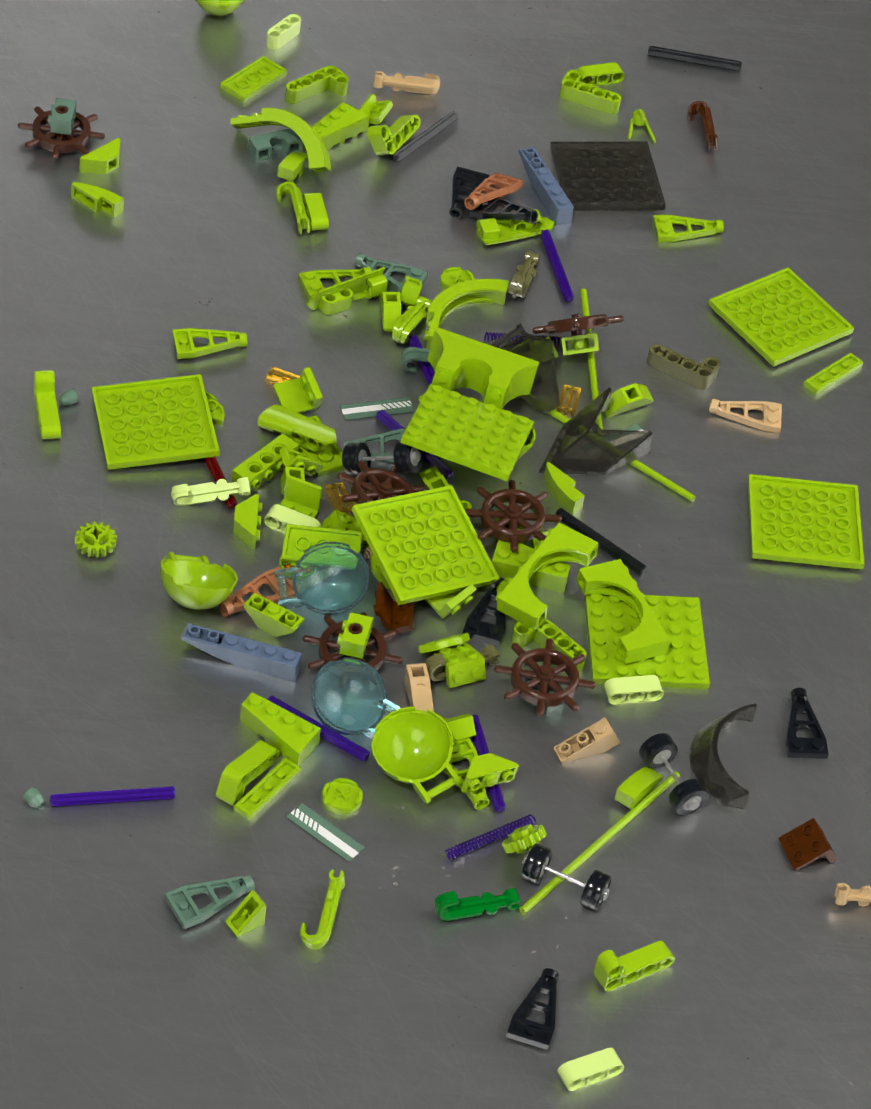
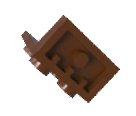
(392, 615)
(807, 844)

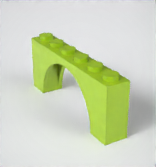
(560, 545)
(614, 580)

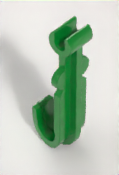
(451, 908)

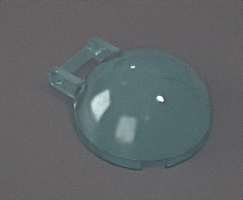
(326, 579)
(350, 697)

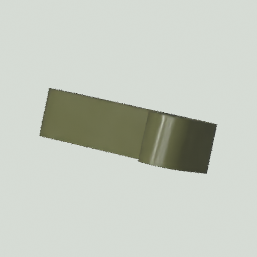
(683, 368)

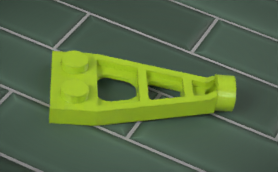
(665, 233)
(311, 279)
(185, 347)
(463, 750)

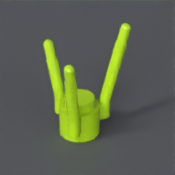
(639, 119)

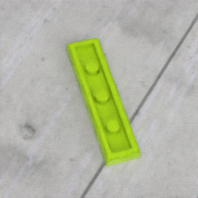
(833, 373)
(267, 789)

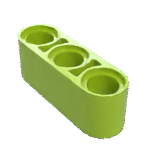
(601, 74)
(316, 211)

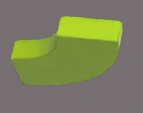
(217, 410)
(443, 643)

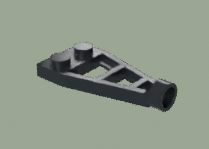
(466, 177)
(485, 210)
(482, 630)
(799, 746)
(530, 1031)

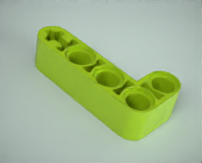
(315, 83)
(588, 95)
(387, 139)
(46, 404)
(524, 635)
(244, 770)
(619, 971)

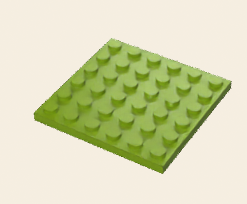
(780, 316)
(155, 421)
(468, 432)
(805, 521)
(425, 544)
(680, 618)

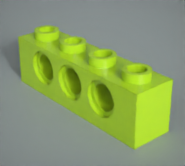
(264, 463)

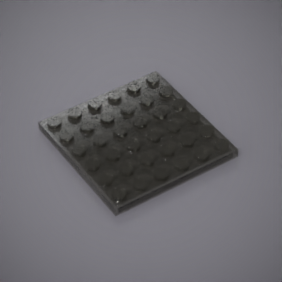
(608, 175)

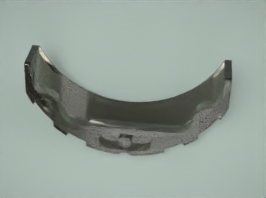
(707, 764)

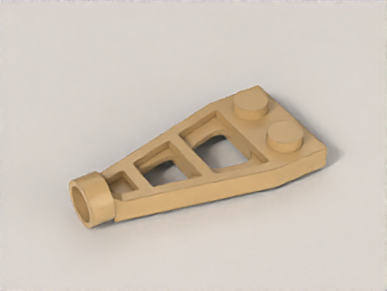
(770, 413)

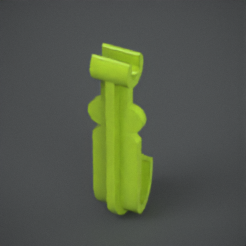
(290, 188)
(410, 320)
(328, 914)

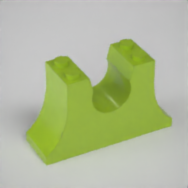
(481, 367)

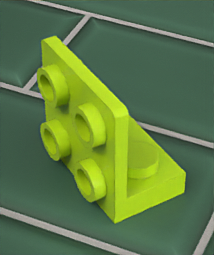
(300, 393)
(302, 496)

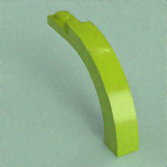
(315, 147)
(460, 295)

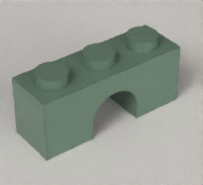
(262, 145)

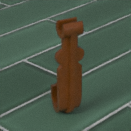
(701, 108)

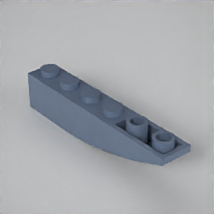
(546, 187)
(245, 652)

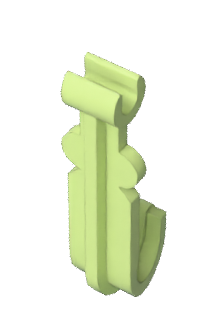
(209, 492)

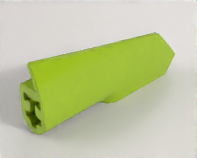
(500, 231)
(340, 296)
(300, 428)

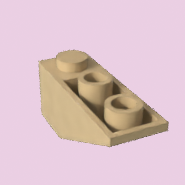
(418, 687)
(588, 742)

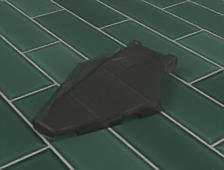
(544, 392)

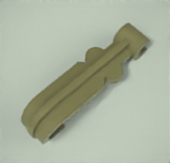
(524, 275)
(437, 670)

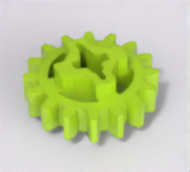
(95, 539)
(524, 838)

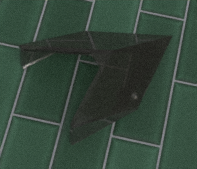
(588, 448)

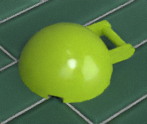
(195, 581)
(414, 749)

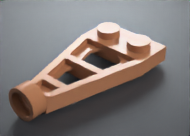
(506, 183)
(235, 602)

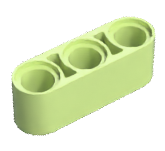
(283, 31)
(280, 516)
(633, 689)
(590, 1069)

